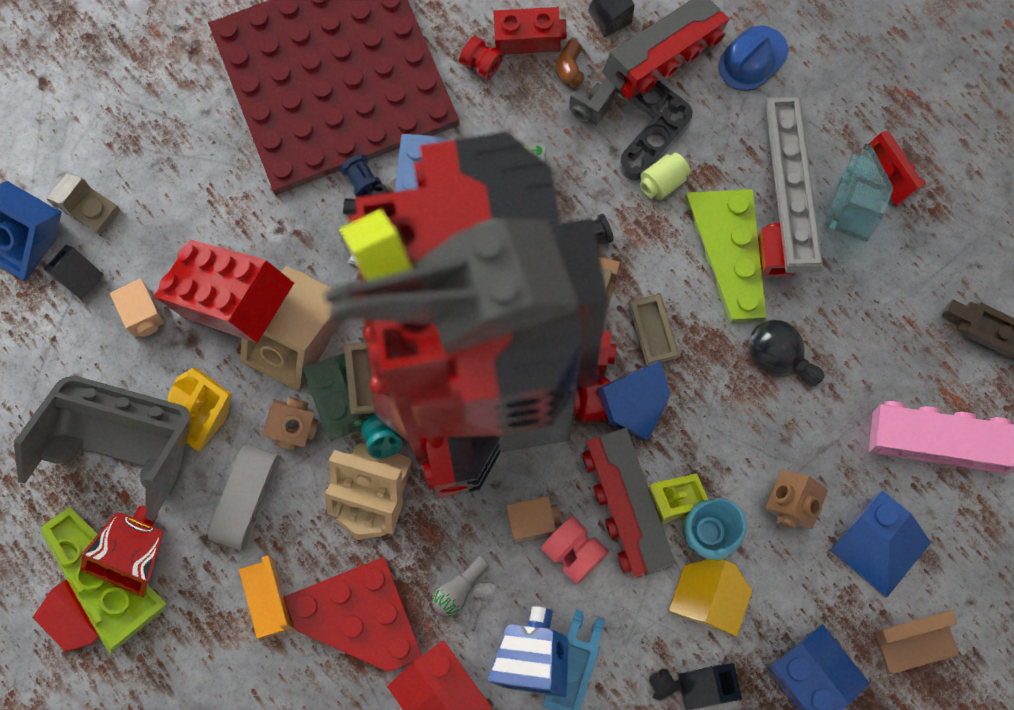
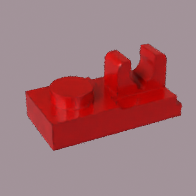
(897, 167)

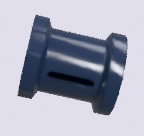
(359, 175)

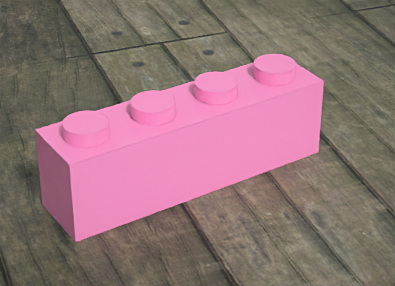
(943, 437)

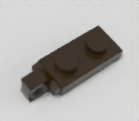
(983, 325)

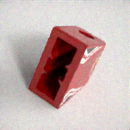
(124, 552)

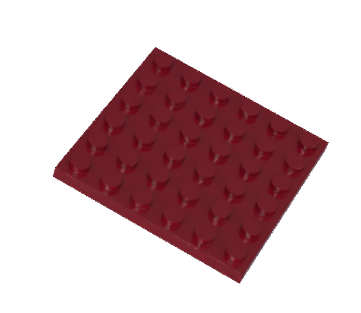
(330, 82)

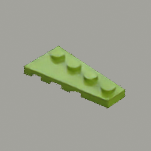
(732, 249)
(112, 610)

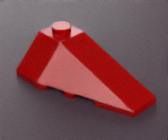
(437, 683)

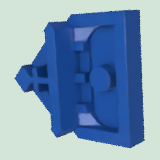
(636, 400)

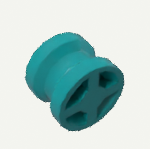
(380, 438)

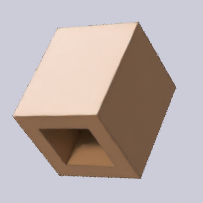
(533, 519)

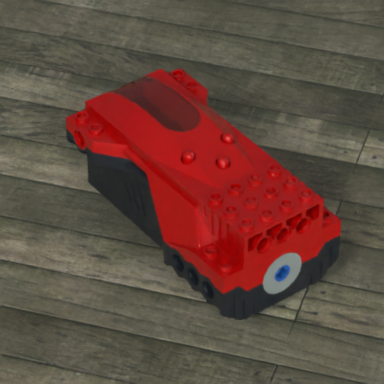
(507, 390)

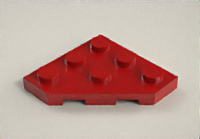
(358, 616)

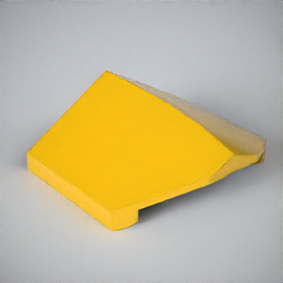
(205, 401)
(712, 595)

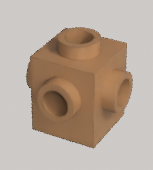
(283, 411)
(796, 500)

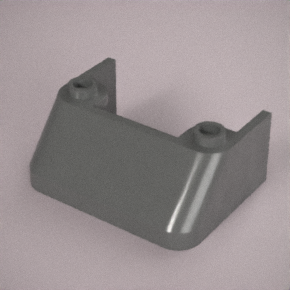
(110, 423)

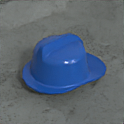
(753, 57)

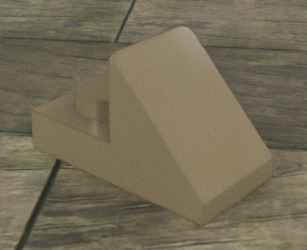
(83, 203)

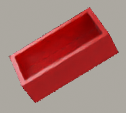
(224, 289)

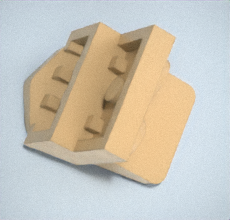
(366, 491)

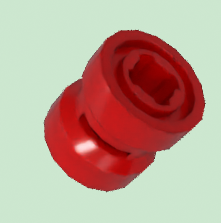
(481, 57)

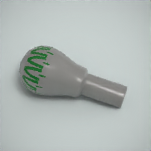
(451, 596)

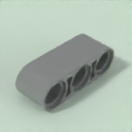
(243, 497)

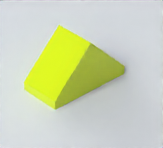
(375, 247)
(676, 496)

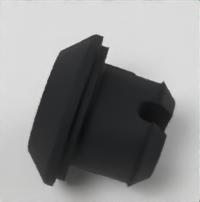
(665, 685)

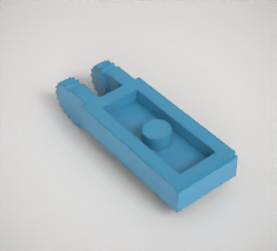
(580, 665)

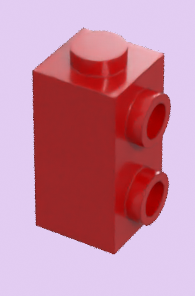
(529, 30)

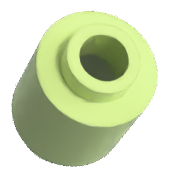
(664, 176)

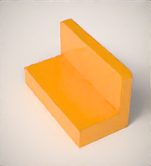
(266, 598)

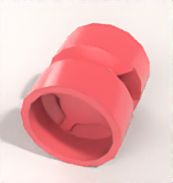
(574, 550)

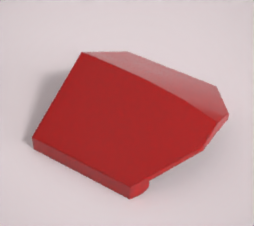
(65, 619)

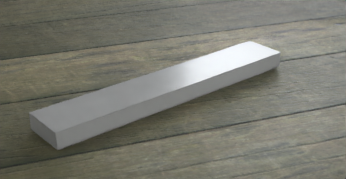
(793, 185)

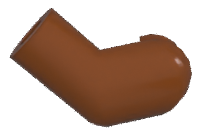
(566, 64)

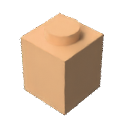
(138, 308)

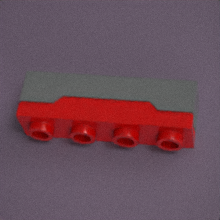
(665, 46)
(628, 503)

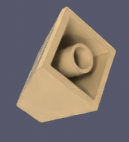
(295, 333)

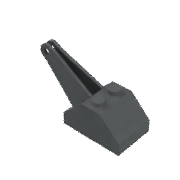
(470, 286)

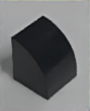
(611, 14)
(73, 271)
(710, 686)

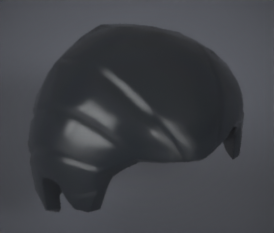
(781, 350)

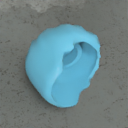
(715, 528)

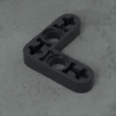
(660, 123)

